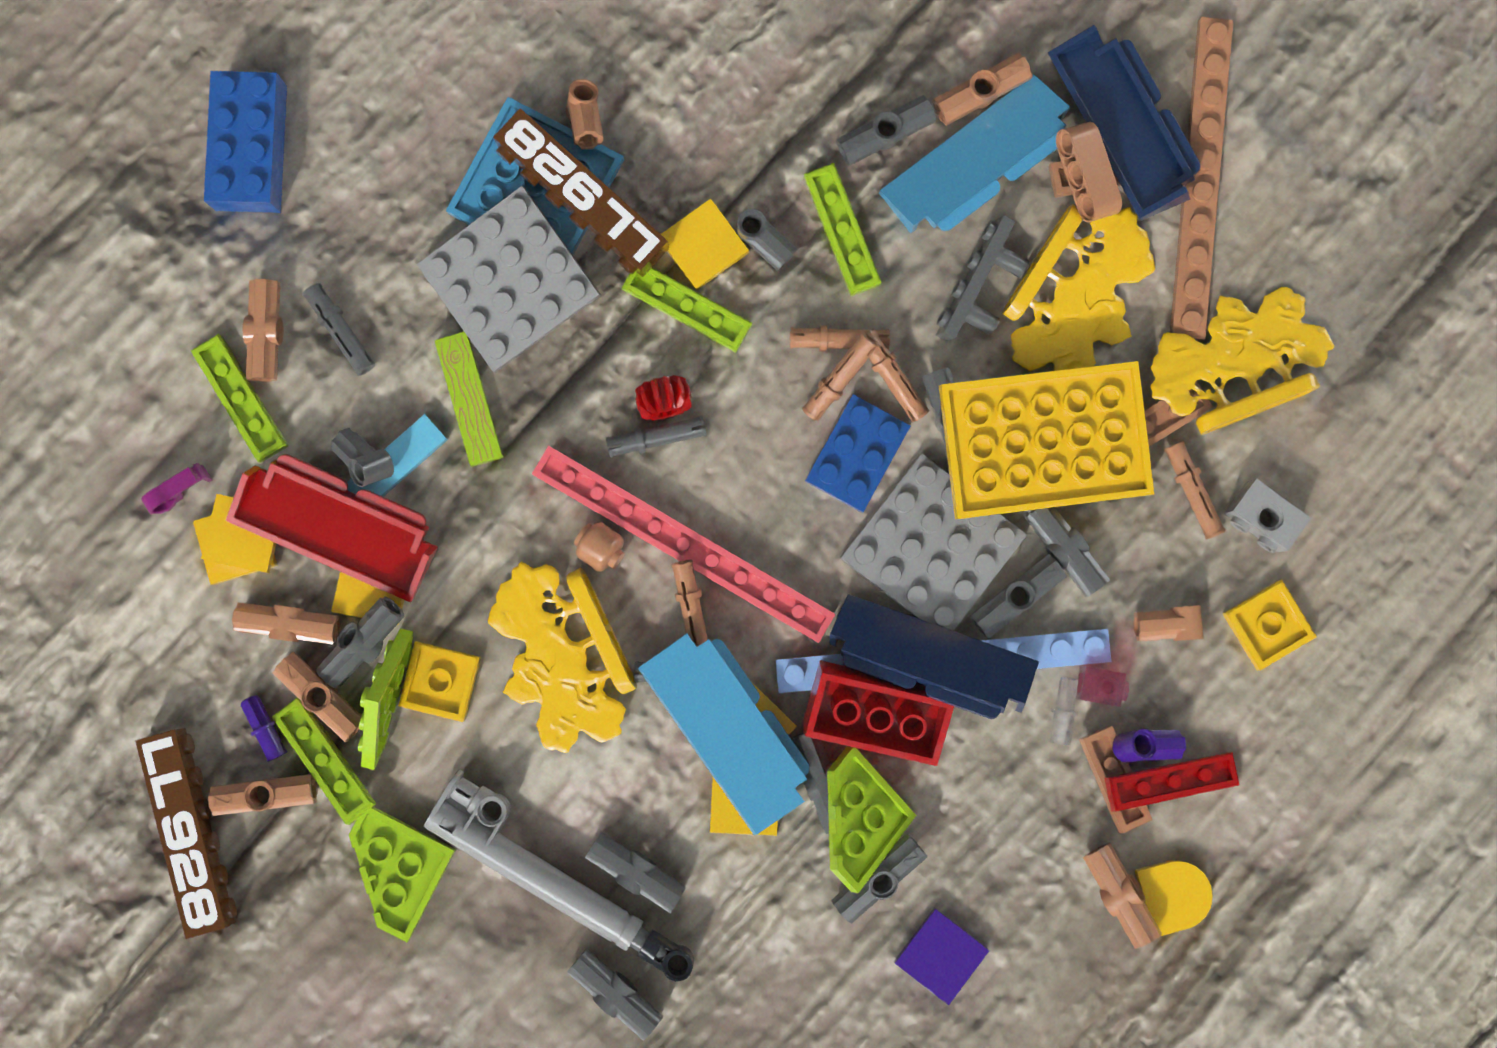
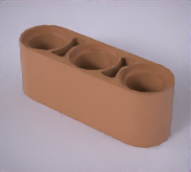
(1088, 171)

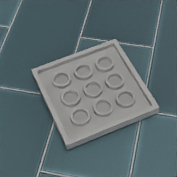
(508, 279)
(926, 555)

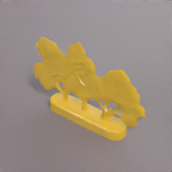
(1084, 303)
(1243, 347)
(553, 665)

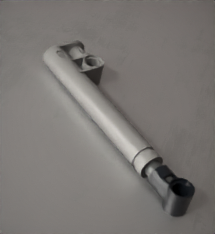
(463, 822)

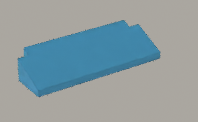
(967, 166)
(736, 742)

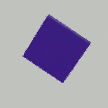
(941, 956)

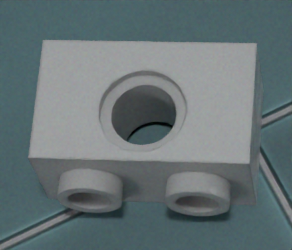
(1286, 519)

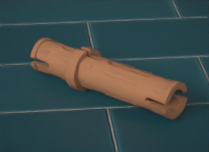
(830, 338)
(897, 382)
(832, 386)
(1194, 489)
(689, 600)

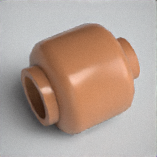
(599, 546)

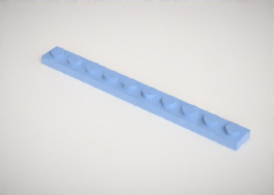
(1048, 649)

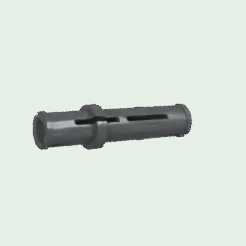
(332, 319)
(655, 436)

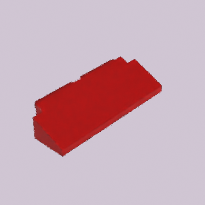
(341, 529)

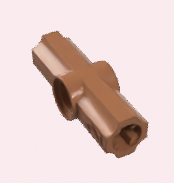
(999, 79)
(263, 330)
(286, 623)
(304, 681)
(244, 798)
(1122, 895)

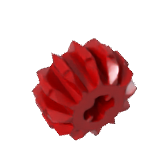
(663, 397)

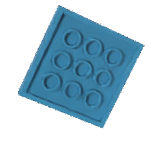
(493, 179)

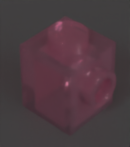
(1102, 686)

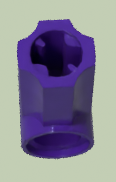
(1149, 745)

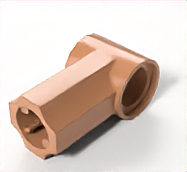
(584, 114)
(1174, 624)

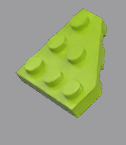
(382, 698)
(863, 818)
(398, 869)

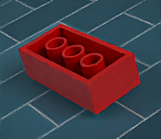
(875, 715)

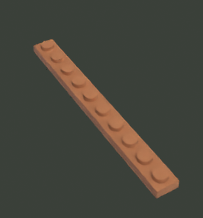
(1199, 213)

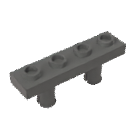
(966, 290)

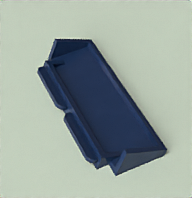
(1119, 98)
(946, 662)

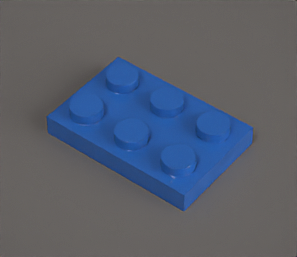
(857, 453)

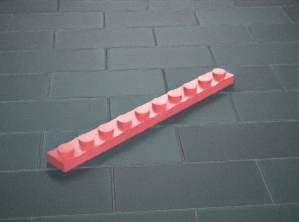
(683, 544)

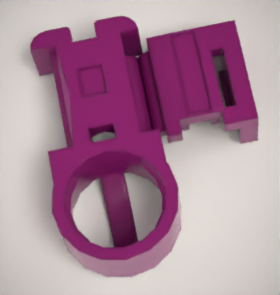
(166, 495)

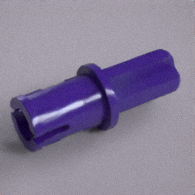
(263, 727)

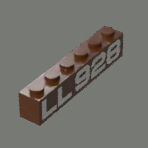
(581, 193)
(186, 832)

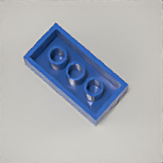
(245, 141)

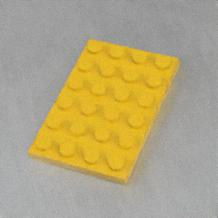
(1046, 439)

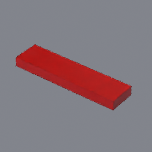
(1171, 781)

